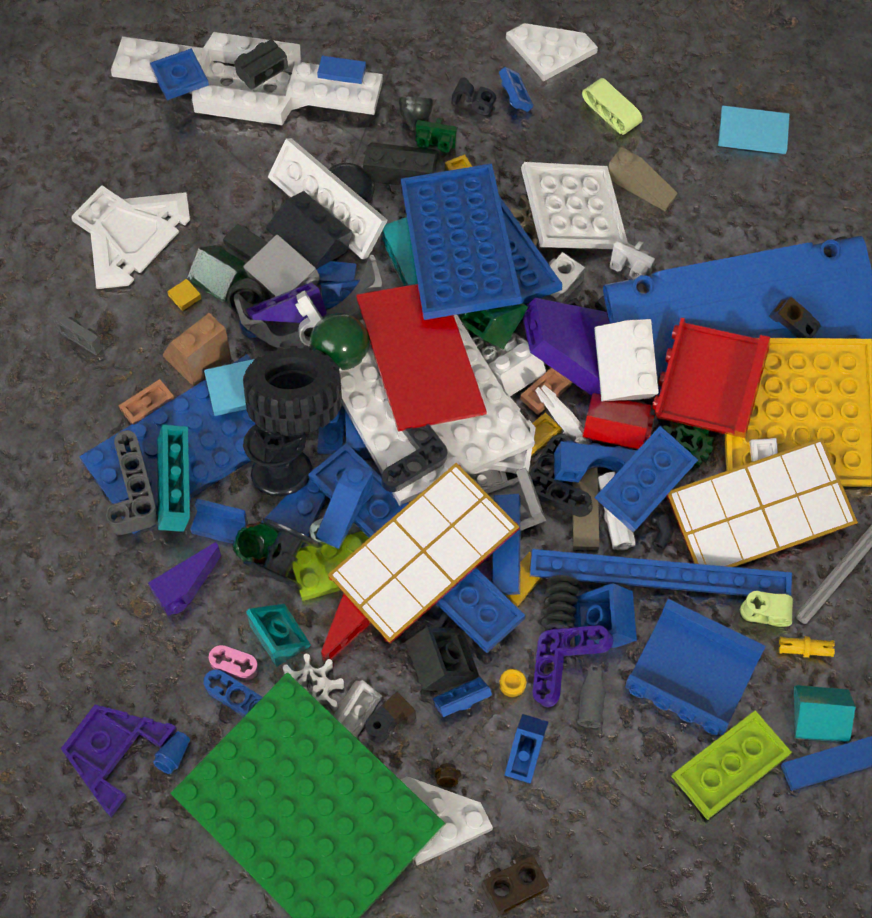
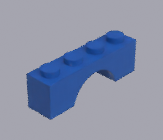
(575, 459)

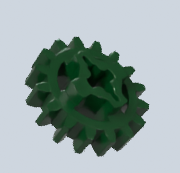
(689, 438)

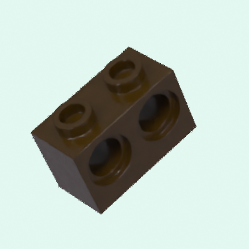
(519, 891)

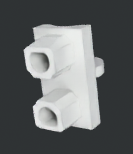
(632, 257)

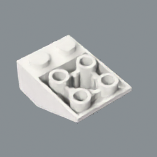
(512, 366)

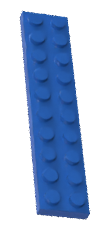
(473, 603)

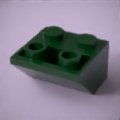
(495, 324)

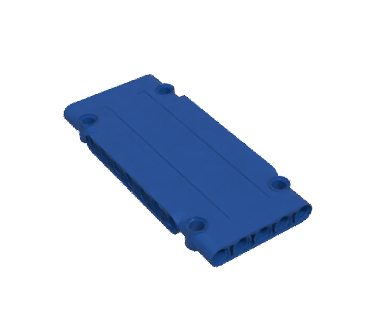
(745, 289)

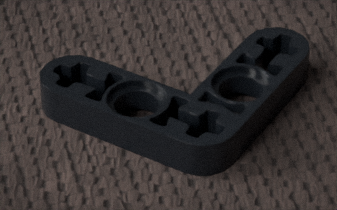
(422, 453)
(547, 482)

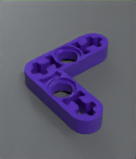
(560, 649)

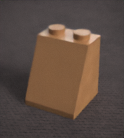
(199, 349)

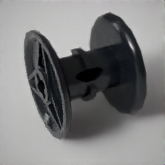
(278, 461)
(290, 544)

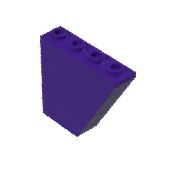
(566, 340)

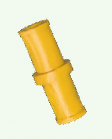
(806, 646)

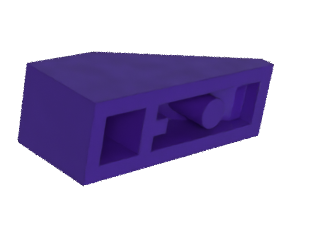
(283, 307)
(181, 583)

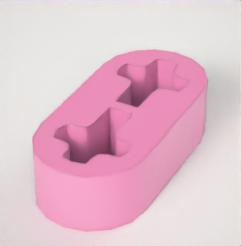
(234, 656)

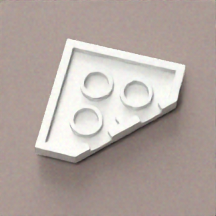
(549, 48)
(463, 818)

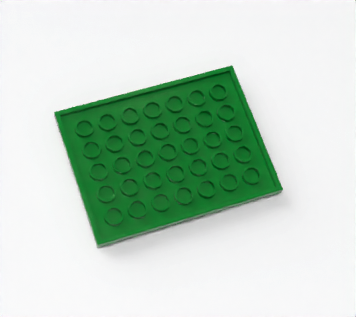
(307, 807)

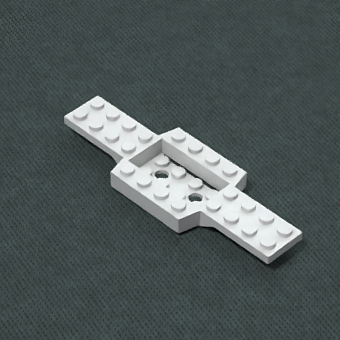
(237, 99)

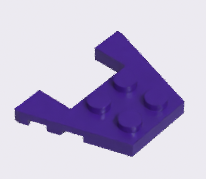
(102, 742)

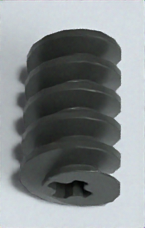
(559, 602)

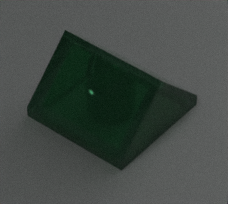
(216, 271)

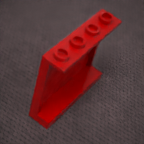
(711, 379)

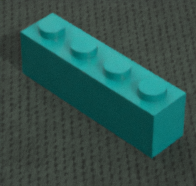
(398, 245)
(173, 478)

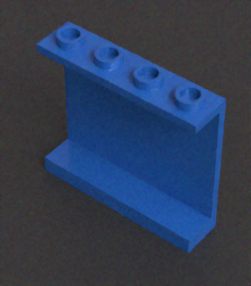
(695, 668)

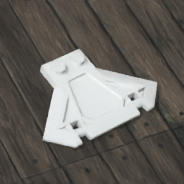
(128, 231)

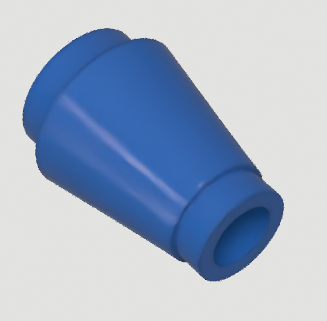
(171, 753)

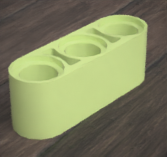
(612, 106)

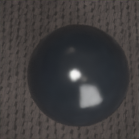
(355, 178)

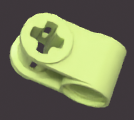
(768, 608)

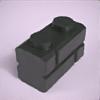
(261, 64)

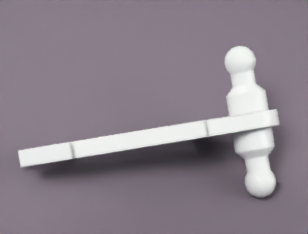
(563, 416)

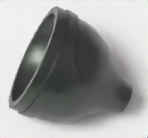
(415, 109)
(248, 289)

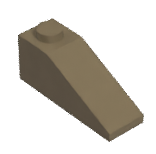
(640, 179)

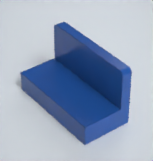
(218, 521)

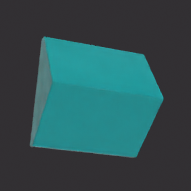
(277, 632)
(823, 713)

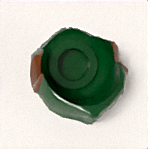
(253, 541)

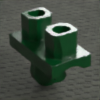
(436, 134)

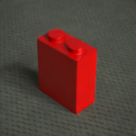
(618, 422)

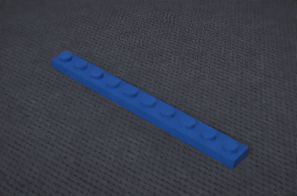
(658, 573)

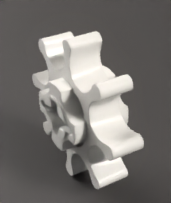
(320, 682)

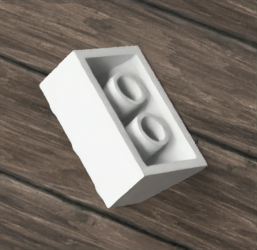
(626, 360)

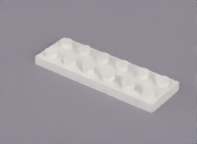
(299, 171)

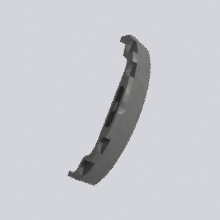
(287, 333)

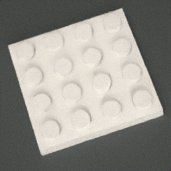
(573, 205)

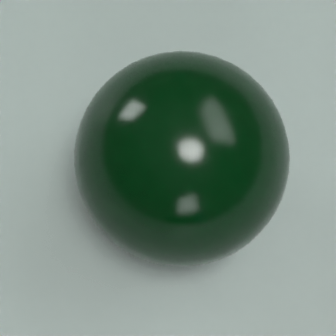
(341, 339)

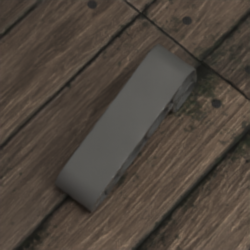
(133, 479)

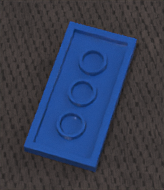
(646, 479)

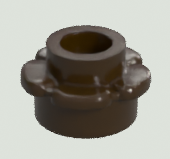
(447, 775)

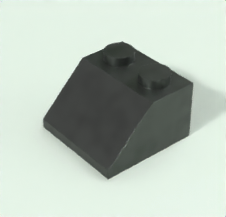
(441, 658)

